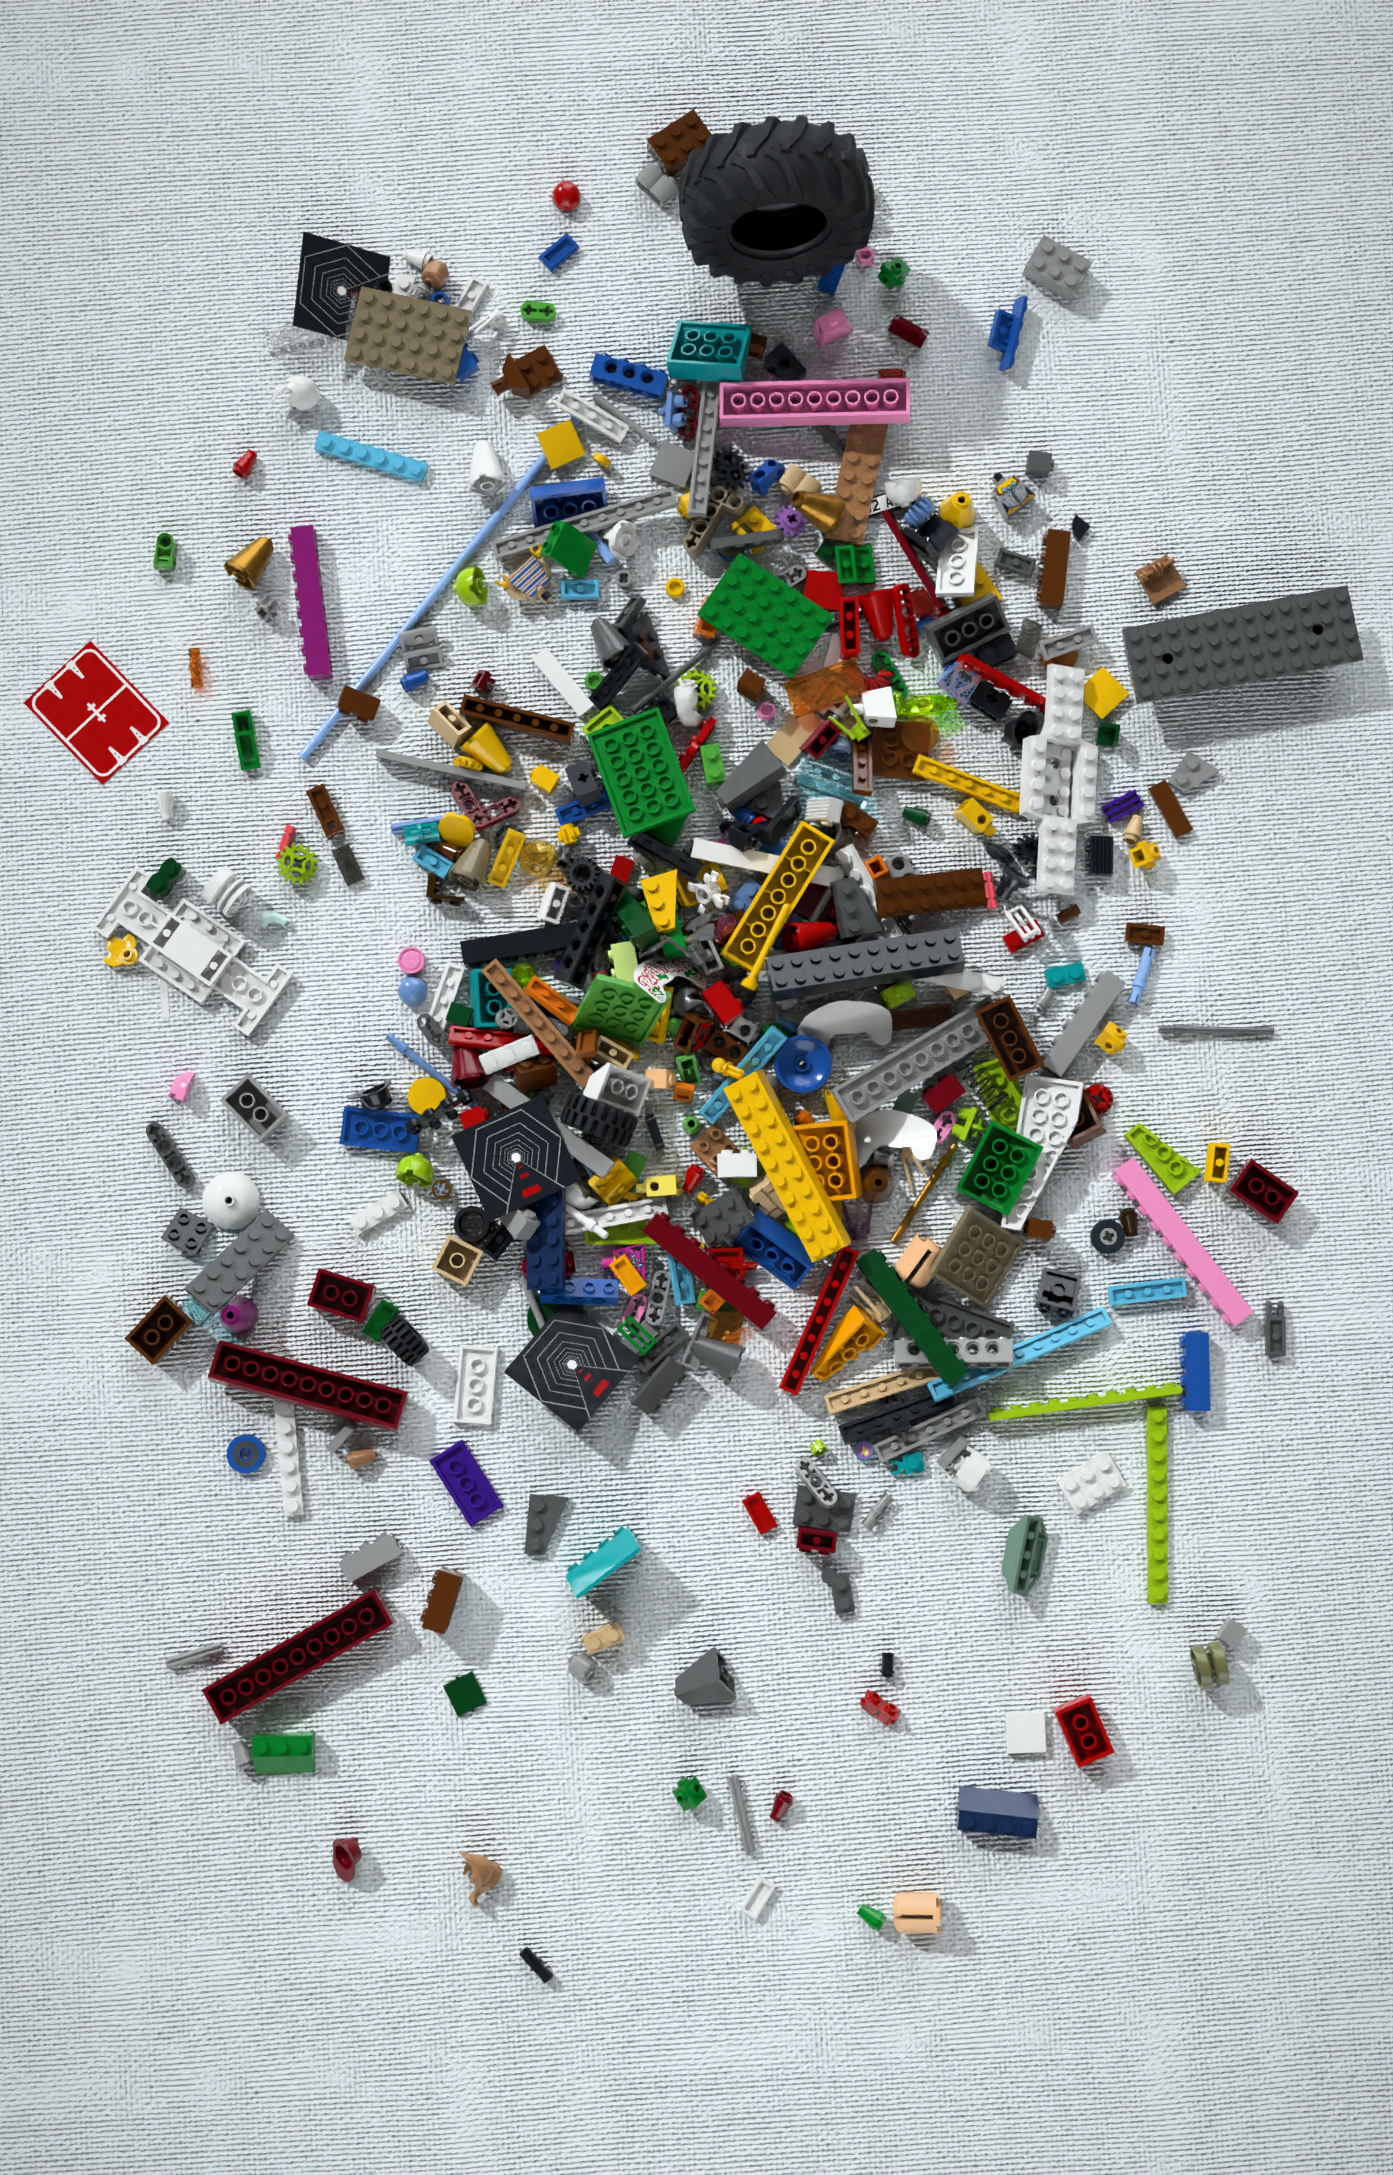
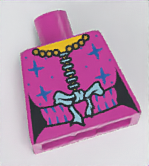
(635, 1254)

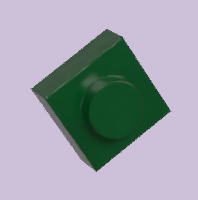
(826, 552)

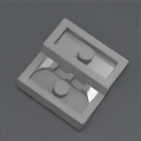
(421, 649)

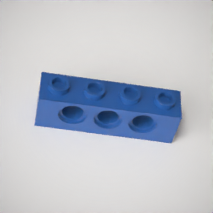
(635, 385)
(584, 1292)

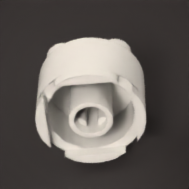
(969, 1469)

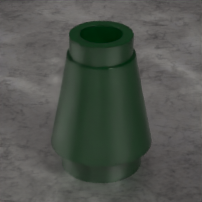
(917, 815)

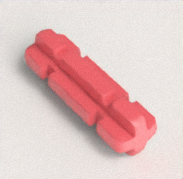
(286, 840)
(990, 890)

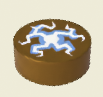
(441, 1189)

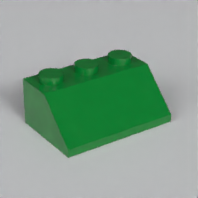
(284, 1752)

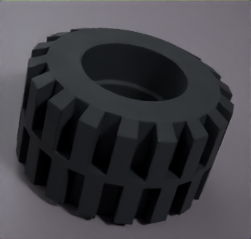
(404, 1340)

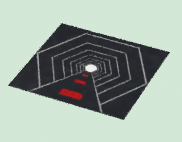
(331, 284)
(516, 1158)
(572, 1365)

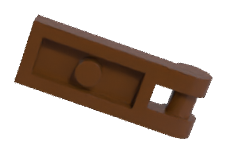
(325, 810)

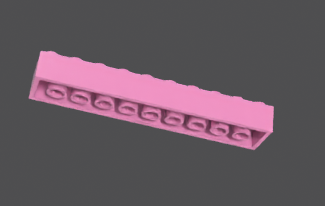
(815, 402)

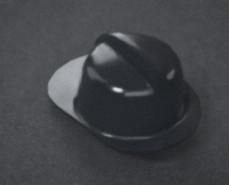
(1018, 729)
(374, 1097)

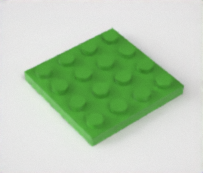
(619, 1010)

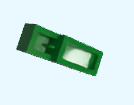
(246, 739)

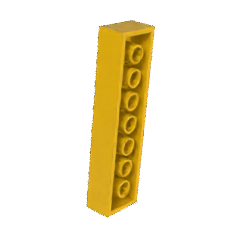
(782, 886)

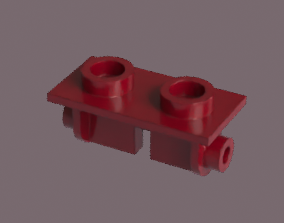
(908, 331)

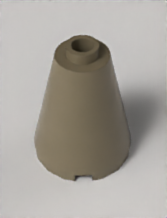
(472, 865)

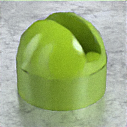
(818, 1448)

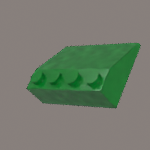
(999, 1167)

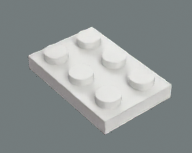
(1091, 1482)

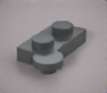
(840, 1590)

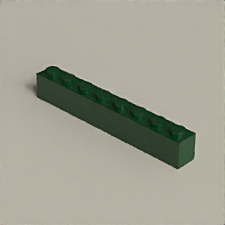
(911, 1317)

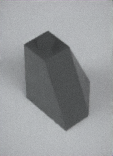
(706, 1681)

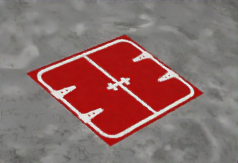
(96, 712)

